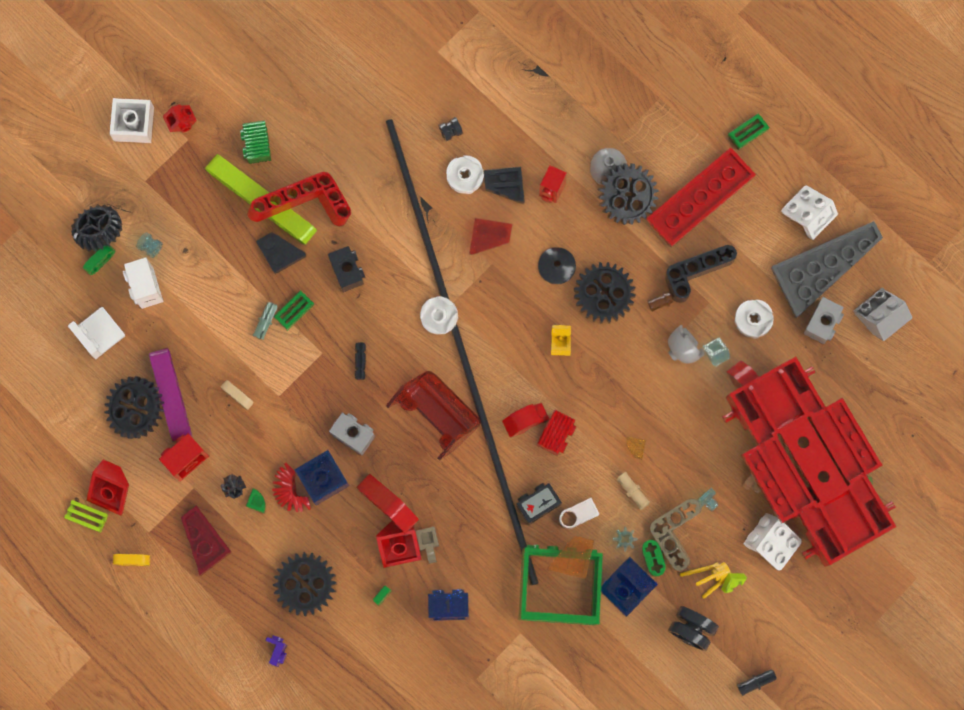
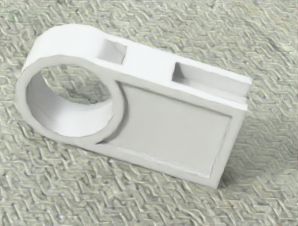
(583, 511)

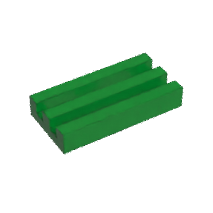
(735, 140)
(283, 321)

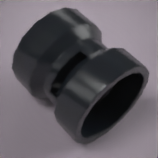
(450, 129)

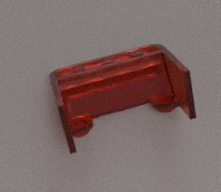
(440, 408)

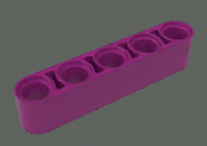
(169, 388)

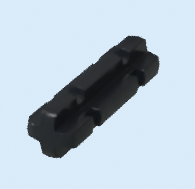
(360, 360)

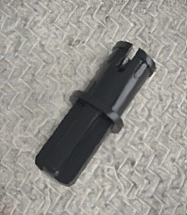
(756, 682)

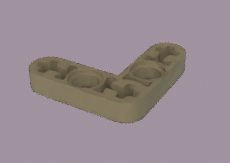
(668, 533)

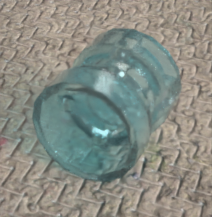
(149, 244)

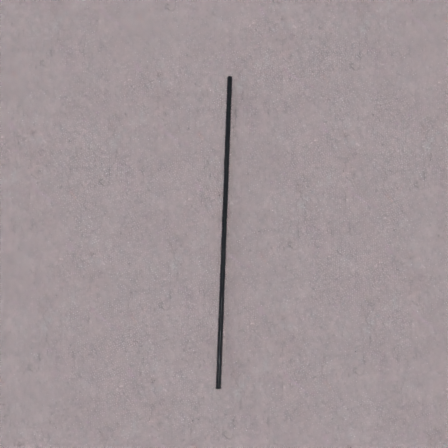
(461, 350)

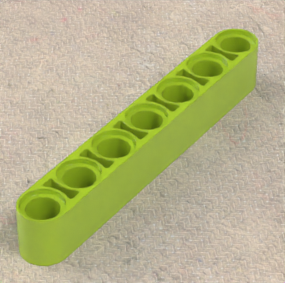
(250, 190)

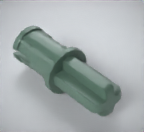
(265, 321)

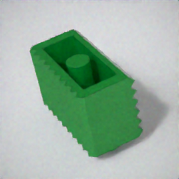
(256, 142)

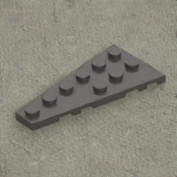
(816, 270)

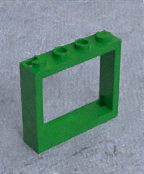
(553, 551)

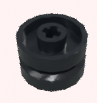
(692, 630)

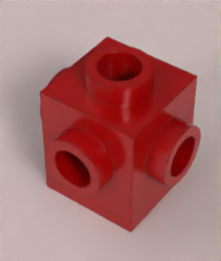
(179, 118)

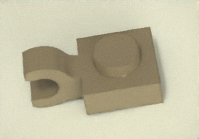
(428, 541)

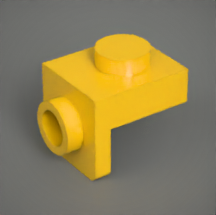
(561, 340)

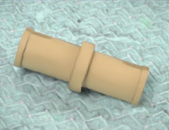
(633, 490)

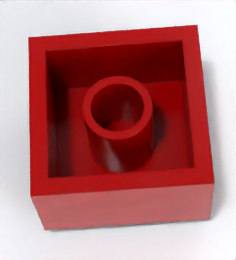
(183, 457)

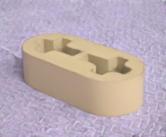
(237, 395)

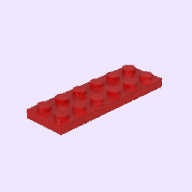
(700, 197)

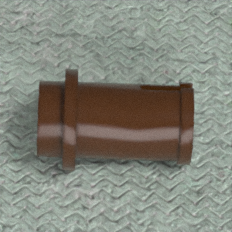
(660, 301)

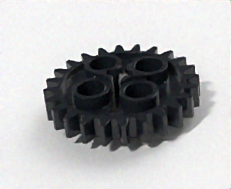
(611, 191)
(618, 283)
(140, 390)
(317, 571)

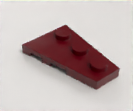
(204, 540)

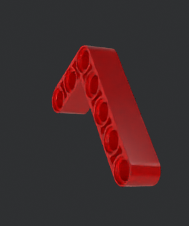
(301, 196)

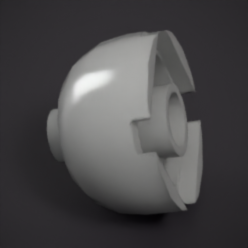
(605, 160)
(684, 346)

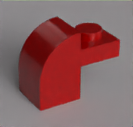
(741, 374)
(524, 419)

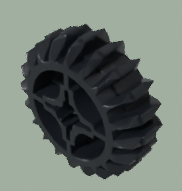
(107, 223)

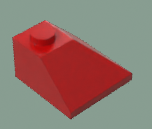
(108, 487)
(396, 546)

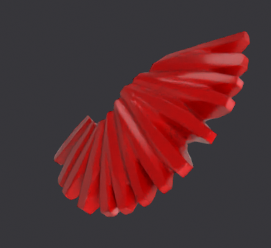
(288, 490)

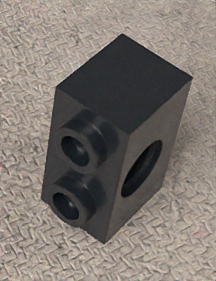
(350, 279)

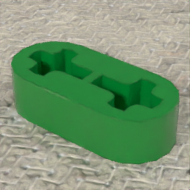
(98, 260)
(649, 559)

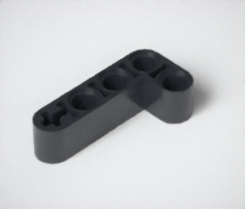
(702, 269)

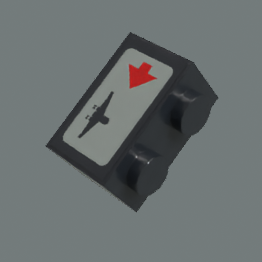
(538, 503)

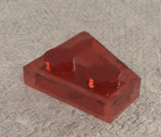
(489, 235)

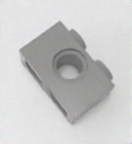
(828, 310)
(358, 443)

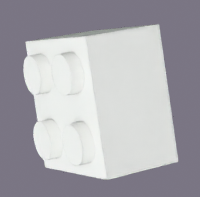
(132, 120)
(143, 283)

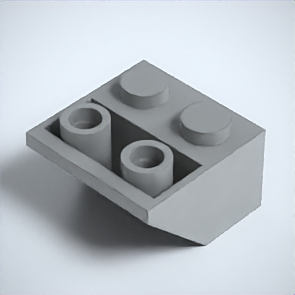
(883, 314)

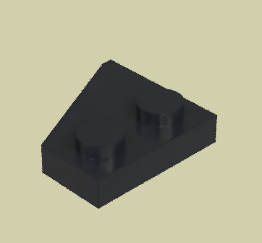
(505, 183)
(279, 252)

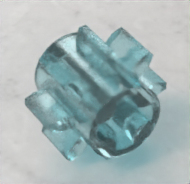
(624, 545)

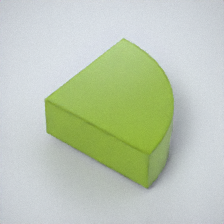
(732, 581)

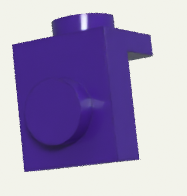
(279, 655)

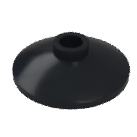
(555, 274)

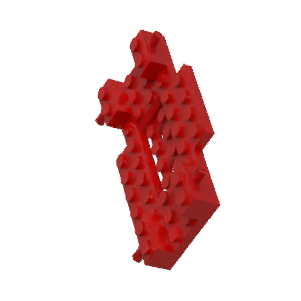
(845, 514)

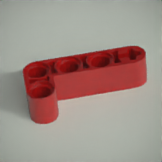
(388, 503)

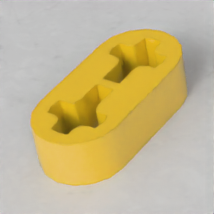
(131, 560)

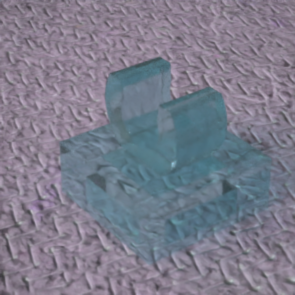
(707, 499)

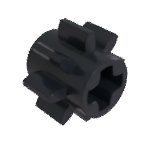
(233, 486)

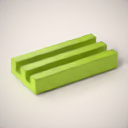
(71, 510)

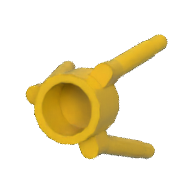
(719, 573)

